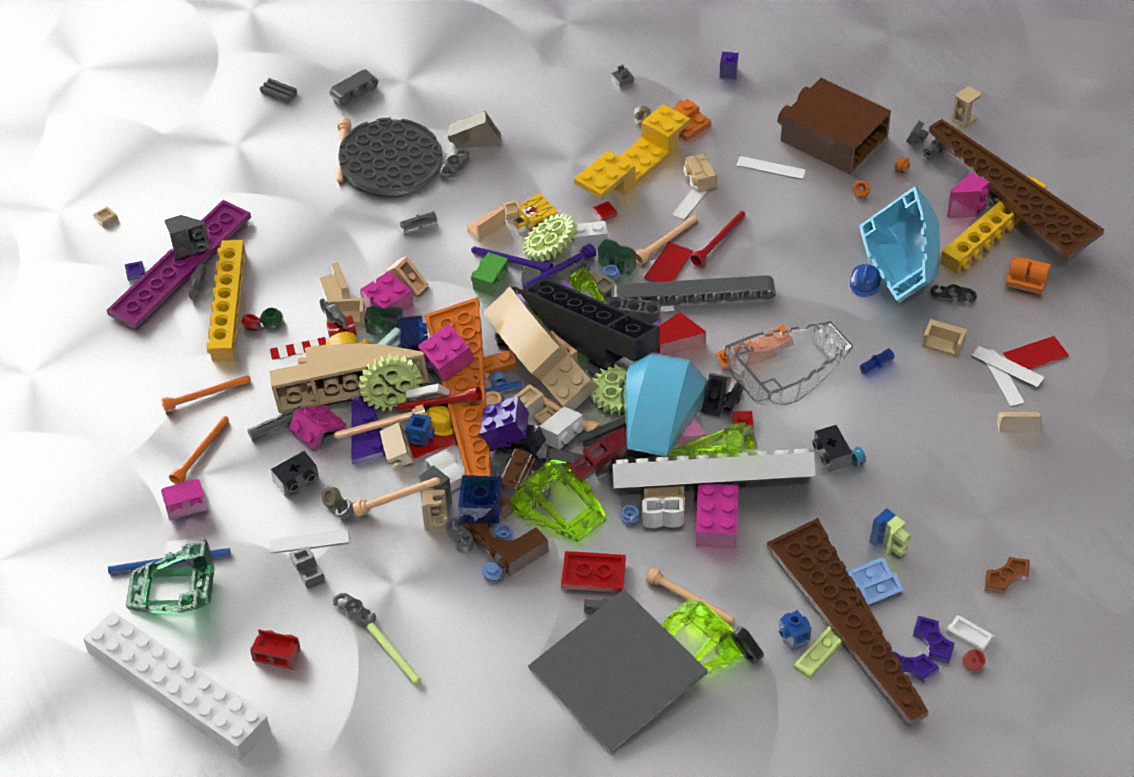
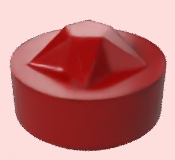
(251, 321)
(973, 660)

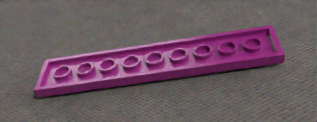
(170, 273)

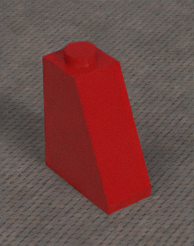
(680, 335)

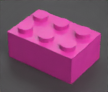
(717, 515)

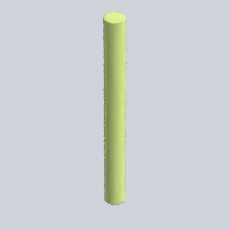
(394, 653)

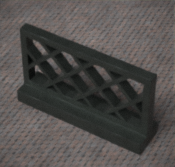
(594, 435)

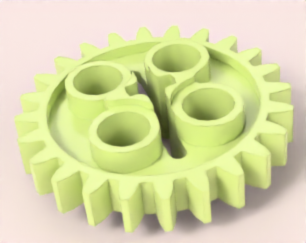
(550, 237)
(400, 370)
(611, 389)

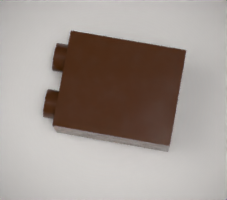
(834, 125)

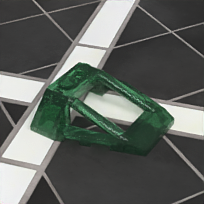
(198, 557)

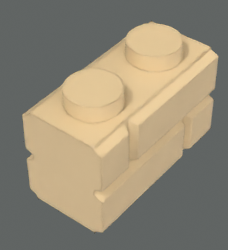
(700, 172)

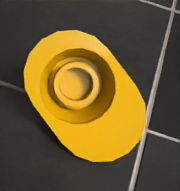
(441, 420)

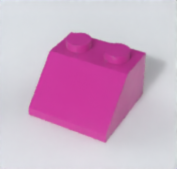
(968, 197)

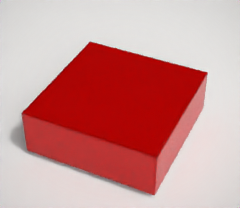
(605, 211)

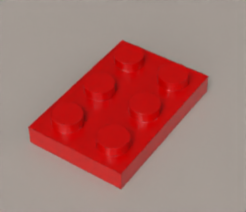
(593, 571)

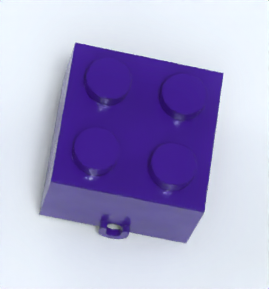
(504, 423)

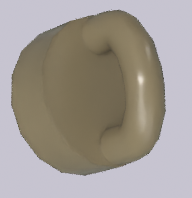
(641, 113)
(331, 497)

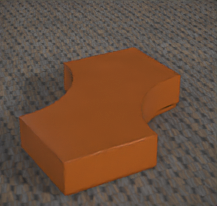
(999, 579)

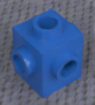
(419, 429)
(794, 628)

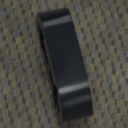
(747, 645)

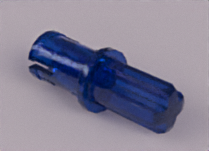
(877, 361)

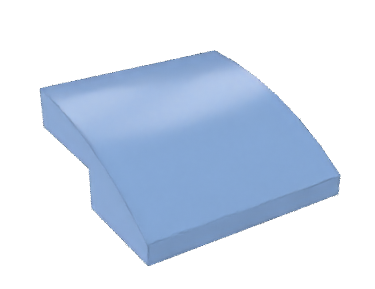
(875, 581)

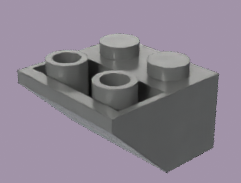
(186, 235)

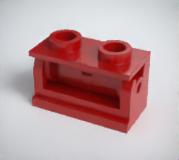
(275, 649)

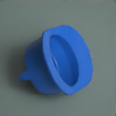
(865, 280)

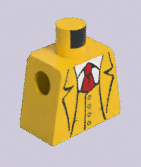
(533, 212)

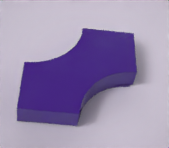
(938, 646)
(918, 667)

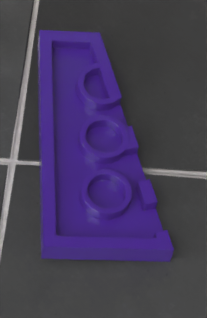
(369, 444)

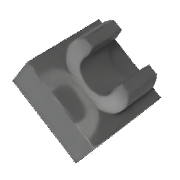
(622, 76)
(917, 133)

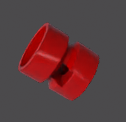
(334, 328)

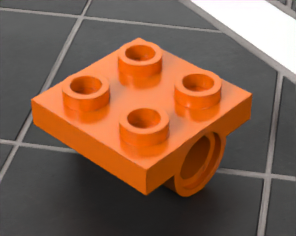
(1027, 275)

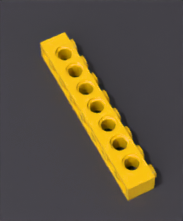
(980, 235)
(227, 300)

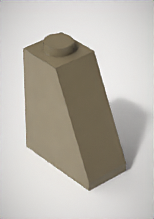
(474, 132)

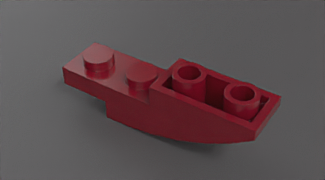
(599, 454)

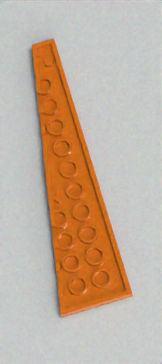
(465, 415)

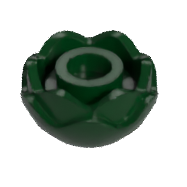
(271, 317)

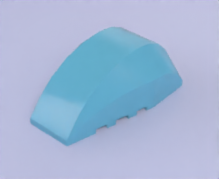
(904, 243)
(661, 401)

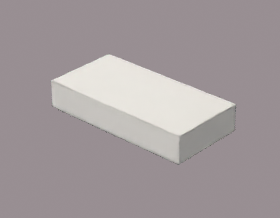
(427, 392)
(970, 634)

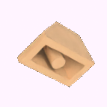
(408, 275)

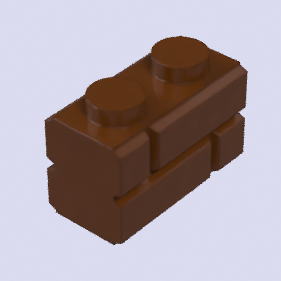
(517, 470)

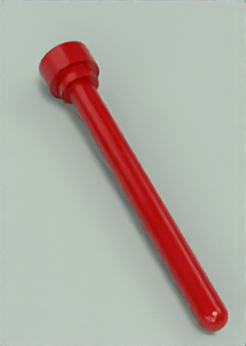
(699, 257)
(474, 395)

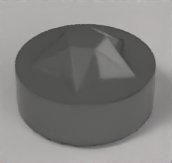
(344, 509)

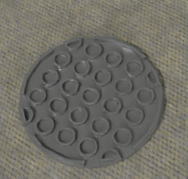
(390, 156)

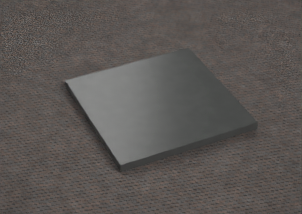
(617, 670)

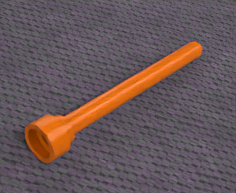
(169, 403)
(179, 475)

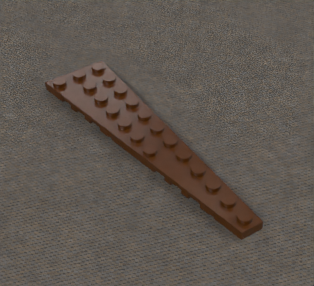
(1045, 213)
(827, 585)

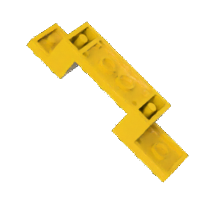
(623, 172)

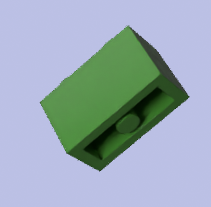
(489, 273)

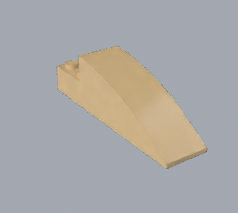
(540, 350)
(333, 374)

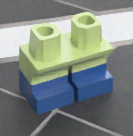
(890, 533)

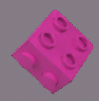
(313, 422)
(184, 499)

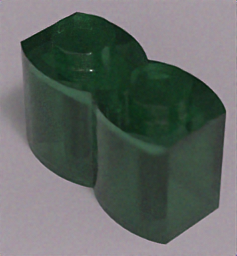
(621, 256)
(382, 320)

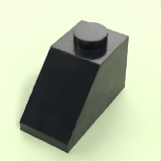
(715, 393)

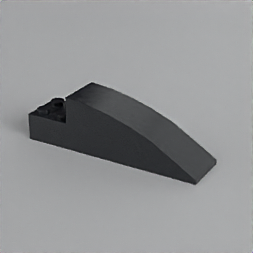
(591, 325)

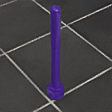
(587, 252)
(542, 266)

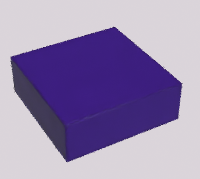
(134, 270)

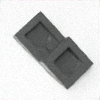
(307, 567)

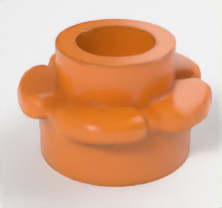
(902, 164)
(866, 189)

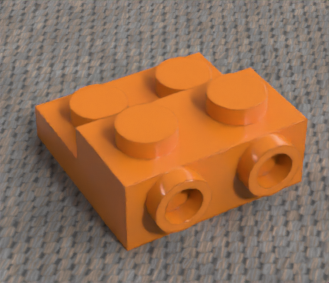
(698, 121)

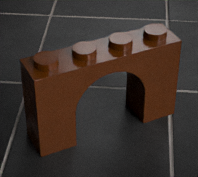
(510, 554)

